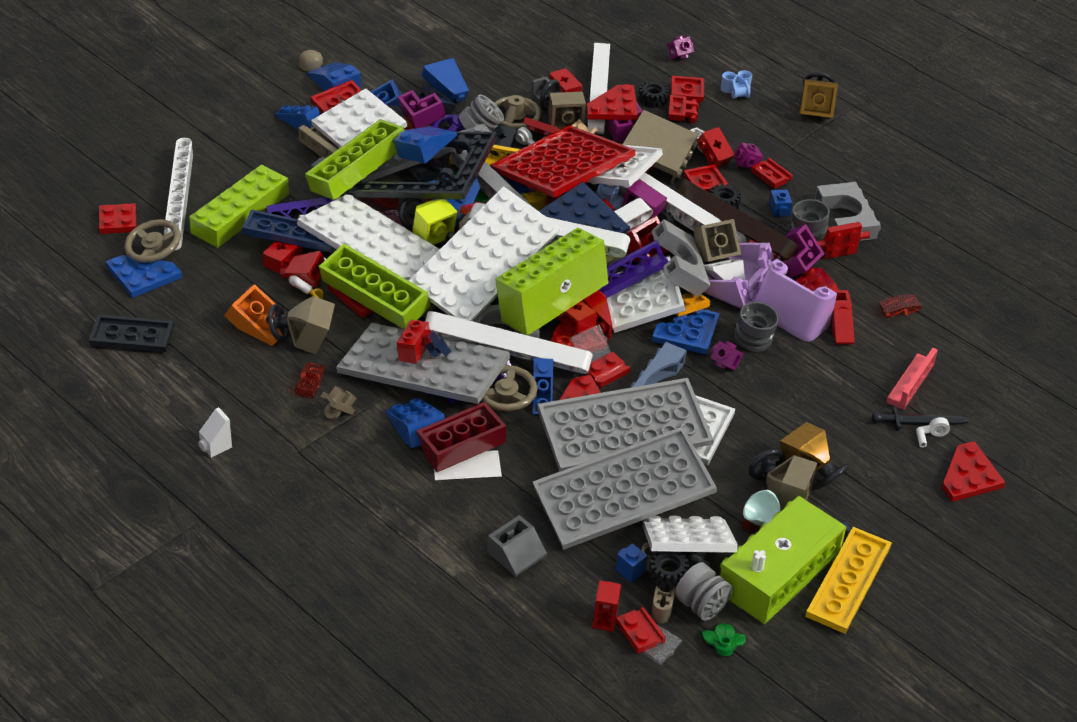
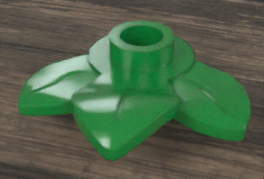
(724, 639)

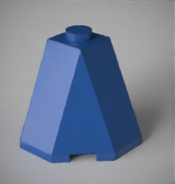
(446, 78)

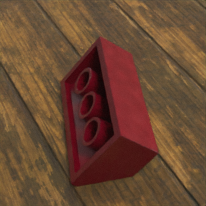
(461, 436)

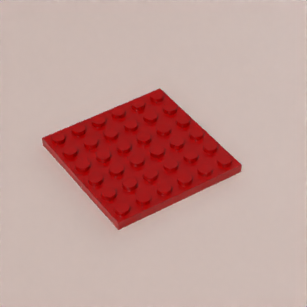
(562, 160)

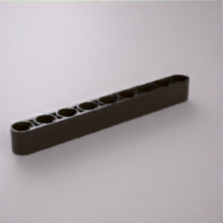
(744, 223)

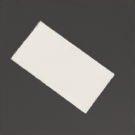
(479, 466)

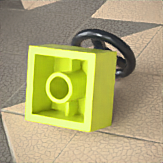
(431, 219)

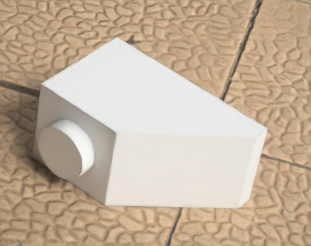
(726, 269)
(215, 434)

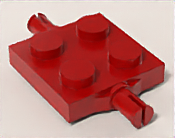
(842, 240)

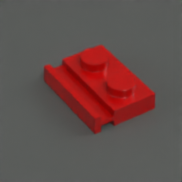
(771, 173)
(608, 369)
(640, 630)

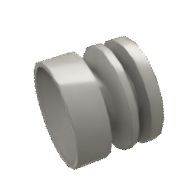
(481, 112)
(703, 591)

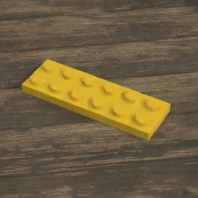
(848, 580)

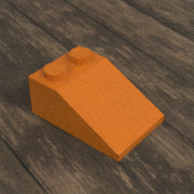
(251, 315)

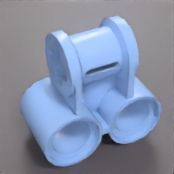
(735, 84)
(610, 193)

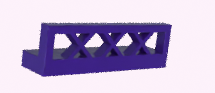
(297, 206)
(633, 273)

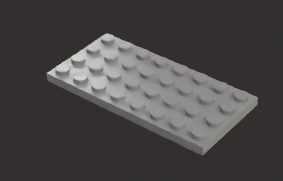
(460, 375)
(613, 420)
(623, 487)

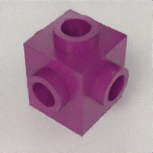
(680, 47)
(747, 155)
(726, 355)

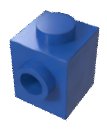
(780, 203)
(631, 562)

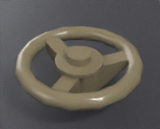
(517, 108)
(156, 245)
(505, 395)

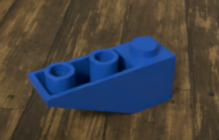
(298, 116)
(544, 378)

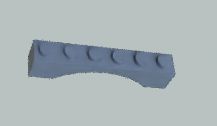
(665, 364)

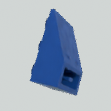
(412, 417)

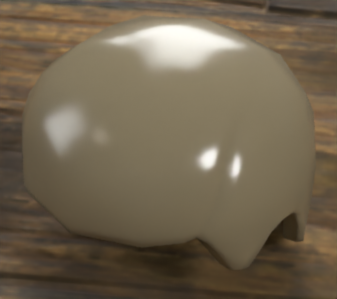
(310, 60)

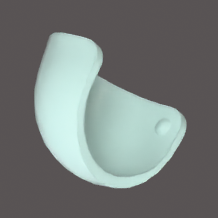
(761, 507)

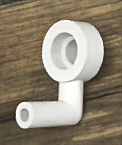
(524, 136)
(937, 427)

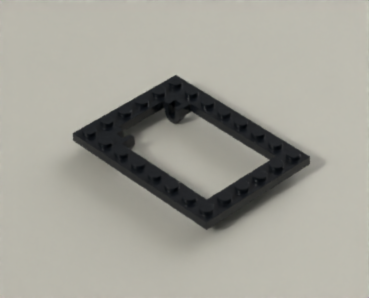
(456, 187)

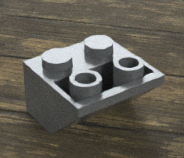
(516, 546)

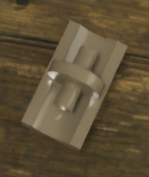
(339, 402)

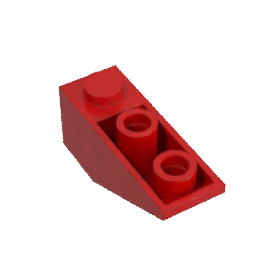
(598, 302)
(842, 319)

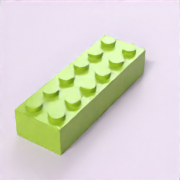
(354, 160)
(228, 211)
(374, 286)

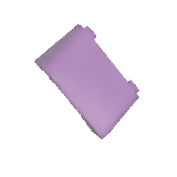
(739, 292)
(799, 309)

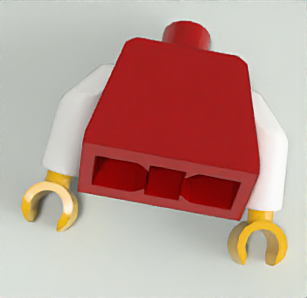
(305, 273)

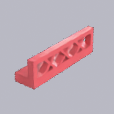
(911, 379)

